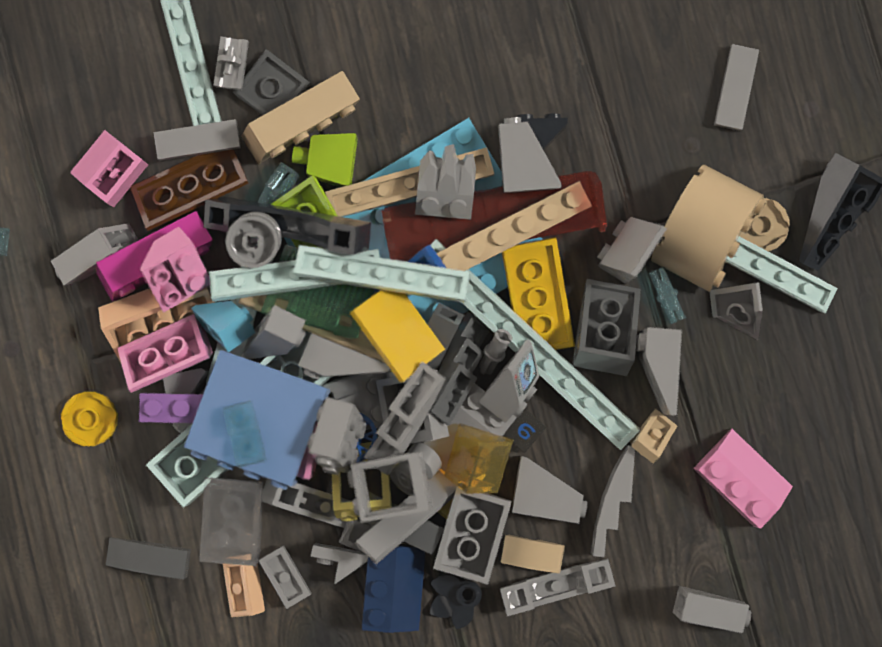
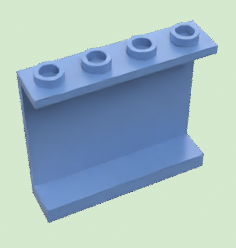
(284, 411)

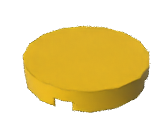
(89, 418)

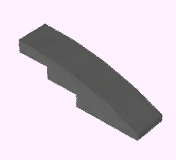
(458, 367)

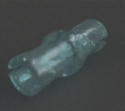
(667, 295)

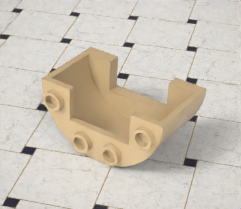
(706, 227)

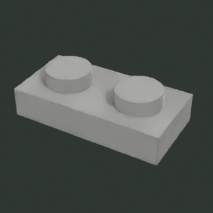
(285, 577)

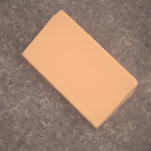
(243, 590)

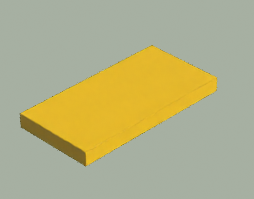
(539, 290)

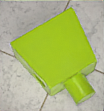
(329, 158)

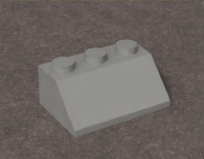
(472, 535)

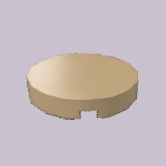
(769, 227)

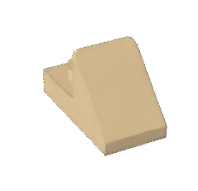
(653, 436)

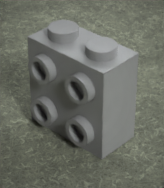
(336, 436)

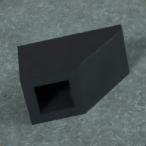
(545, 128)

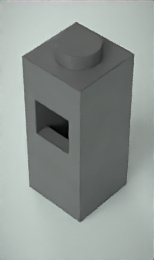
(444, 325)

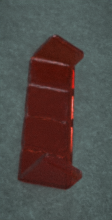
(410, 232)

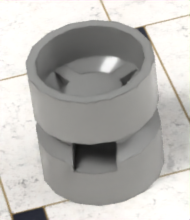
(401, 472)

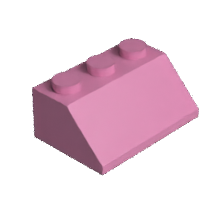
(164, 352)
(744, 479)

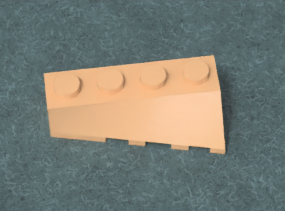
(141, 315)

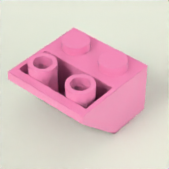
(109, 169)
(174, 269)

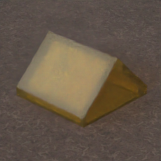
(477, 460)

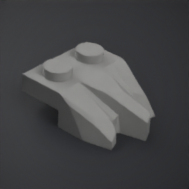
(446, 185)
(361, 392)

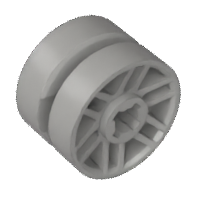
(252, 225)

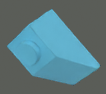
(225, 322)

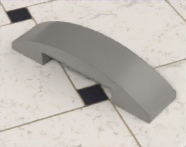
(557, 586)

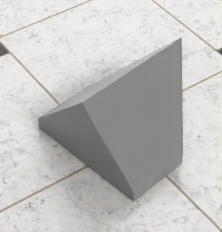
(739, 307)

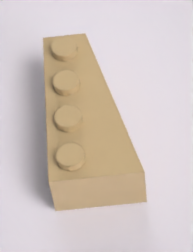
(299, 117)

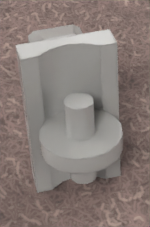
(231, 63)

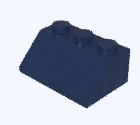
(394, 591)

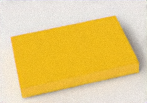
(397, 332)

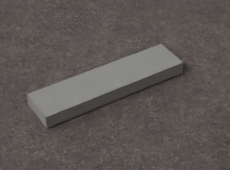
(393, 530)

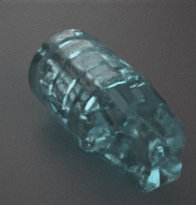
(271, 192)

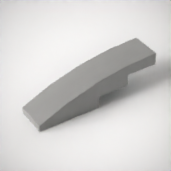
(407, 415)
(616, 491)

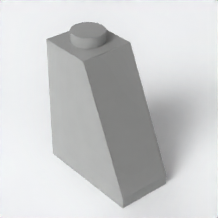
(523, 159)
(81, 259)
(545, 495)
(711, 610)

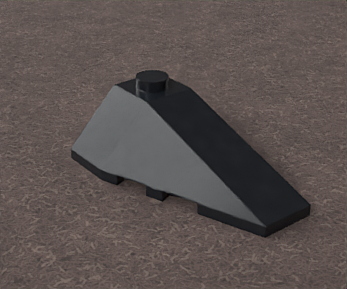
(841, 198)

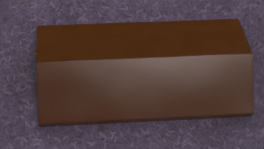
(187, 186)

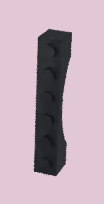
(323, 230)

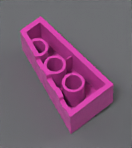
(121, 271)

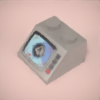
(513, 384)

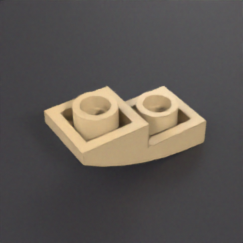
(532, 554)

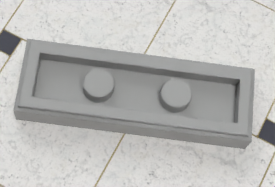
(736, 87)
(197, 140)

